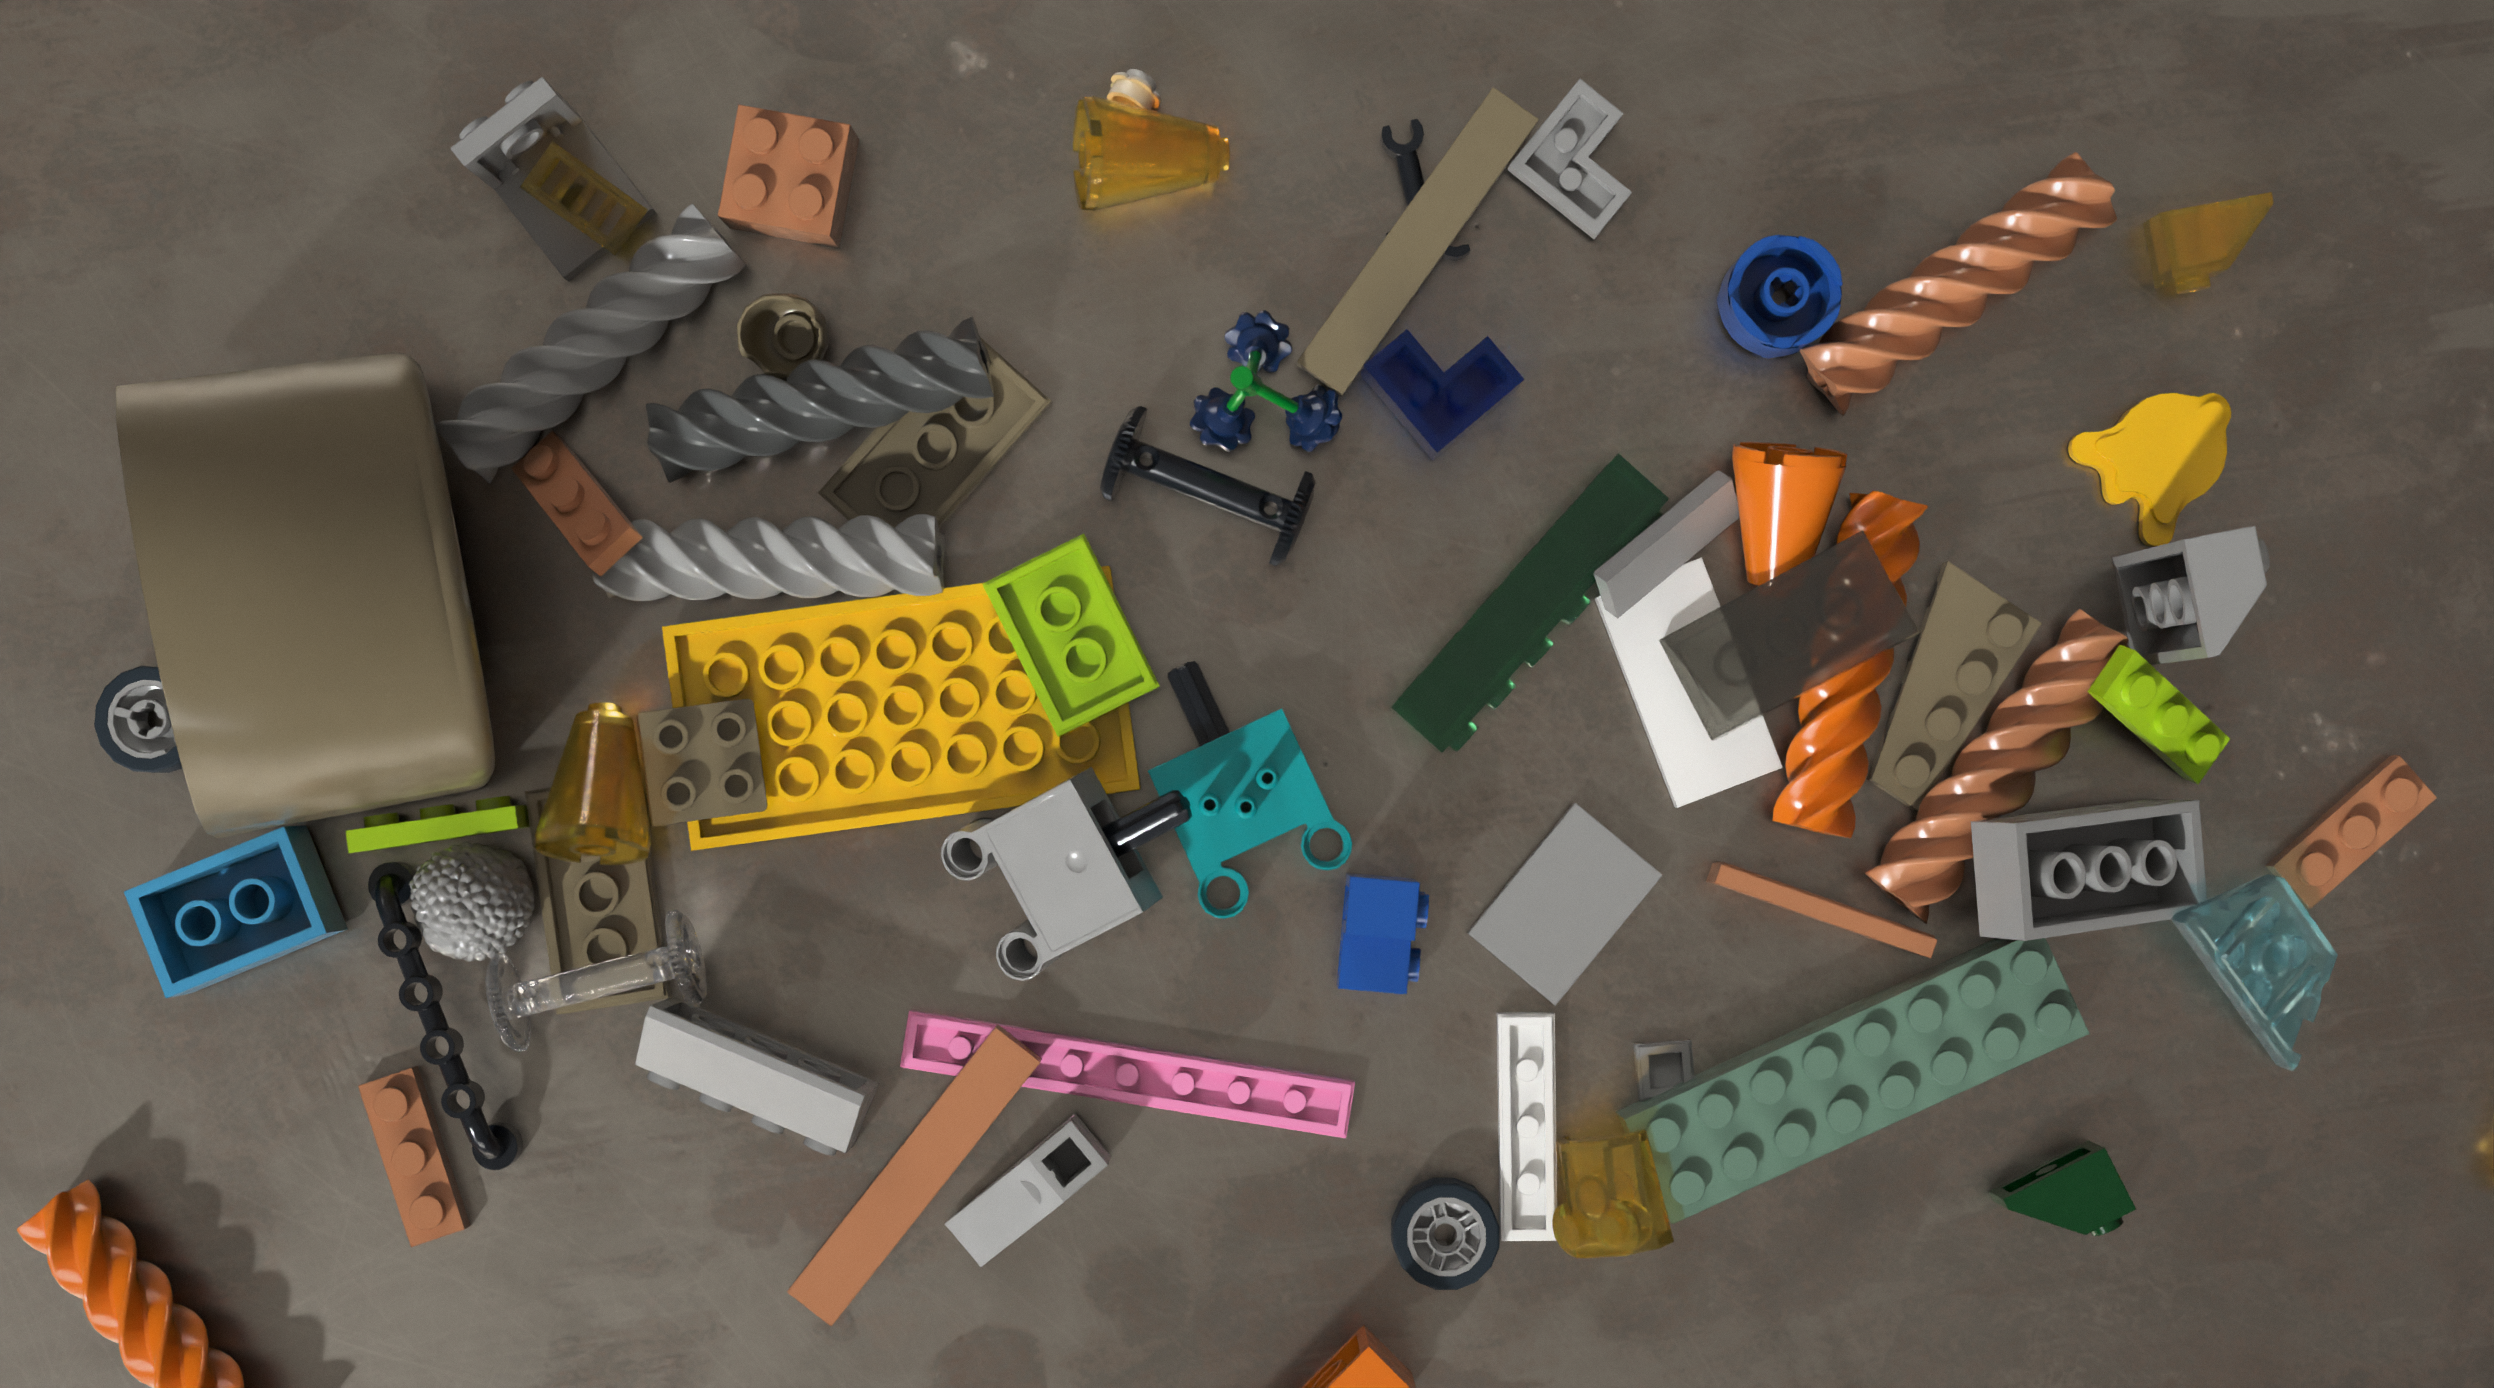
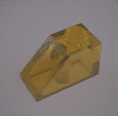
(2201, 240)

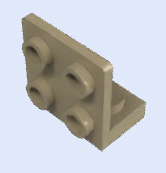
(701, 762)

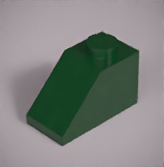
(2070, 1191)

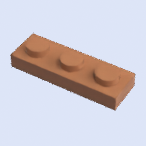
(576, 503)
(2352, 830)
(414, 1156)

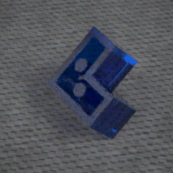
(1435, 403)

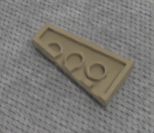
(1957, 667)

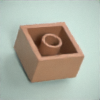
(788, 176)

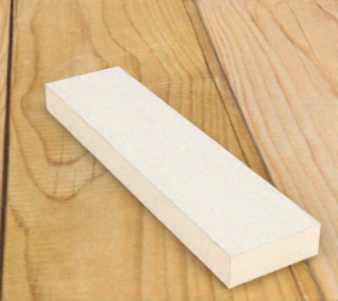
(1526, 1125)

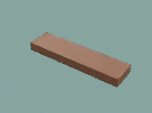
(1822, 909)

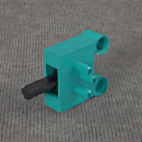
(1240, 789)

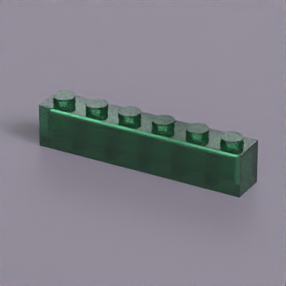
(1527, 606)

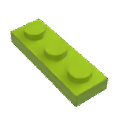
(2158, 714)
(437, 824)

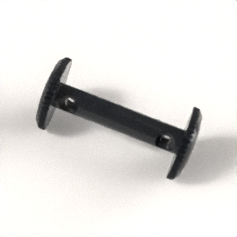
(1205, 485)

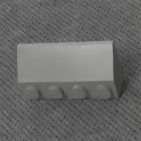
(2190, 593)
(754, 1074)

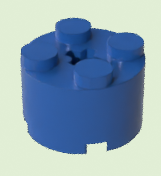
(1765, 267)

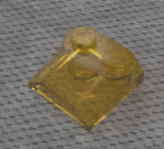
(1609, 1197)

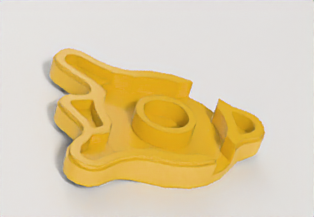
(2160, 455)

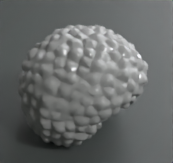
(471, 901)

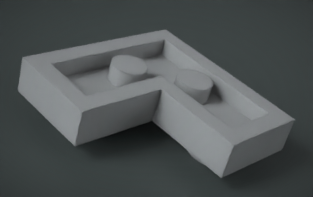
(1559, 165)

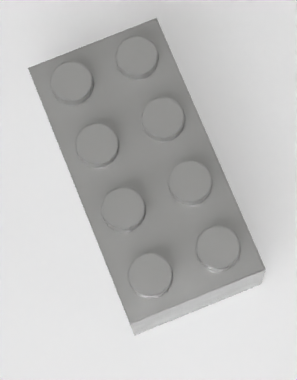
(2087, 868)

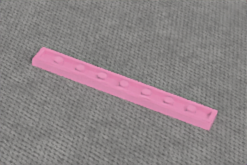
(1143, 1075)

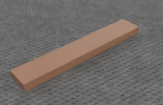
(914, 1175)

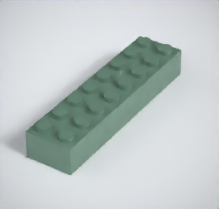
(1855, 1072)

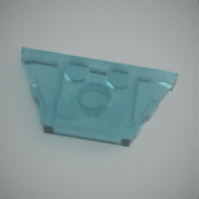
(2263, 958)

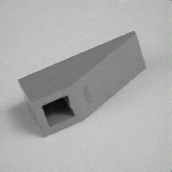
(1029, 1190)

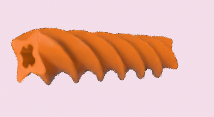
(1828, 754)
(125, 1295)

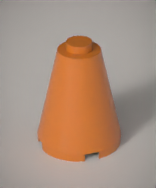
(1783, 503)

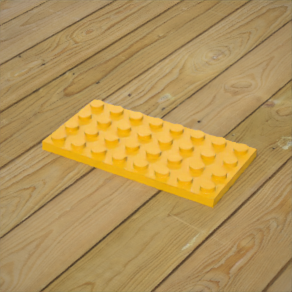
(886, 714)

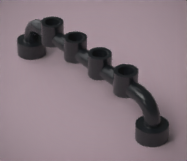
(492, 1145)

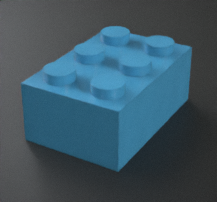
(235, 910)

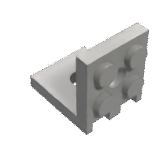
(511, 142)

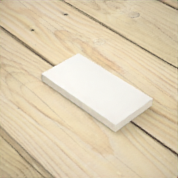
(1685, 753)

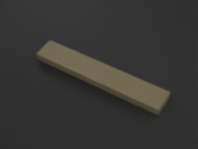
(1417, 241)

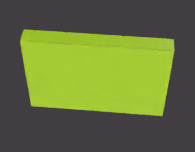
(1071, 635)

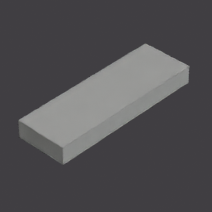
(1667, 544)

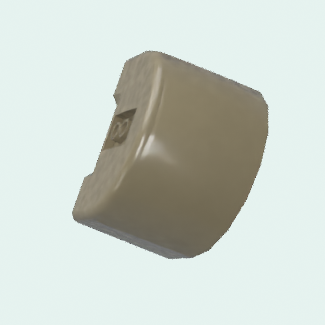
(304, 590)

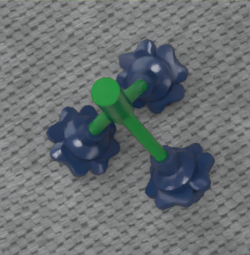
(1259, 344)

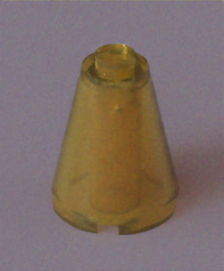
(1140, 153)
(597, 793)

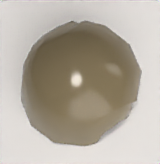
(781, 333)

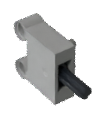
(1067, 865)

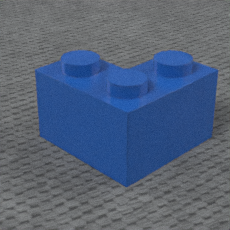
(1378, 933)

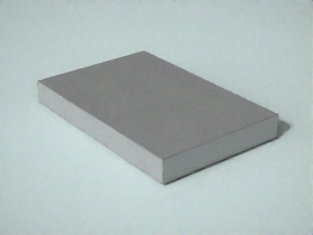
(1564, 903)

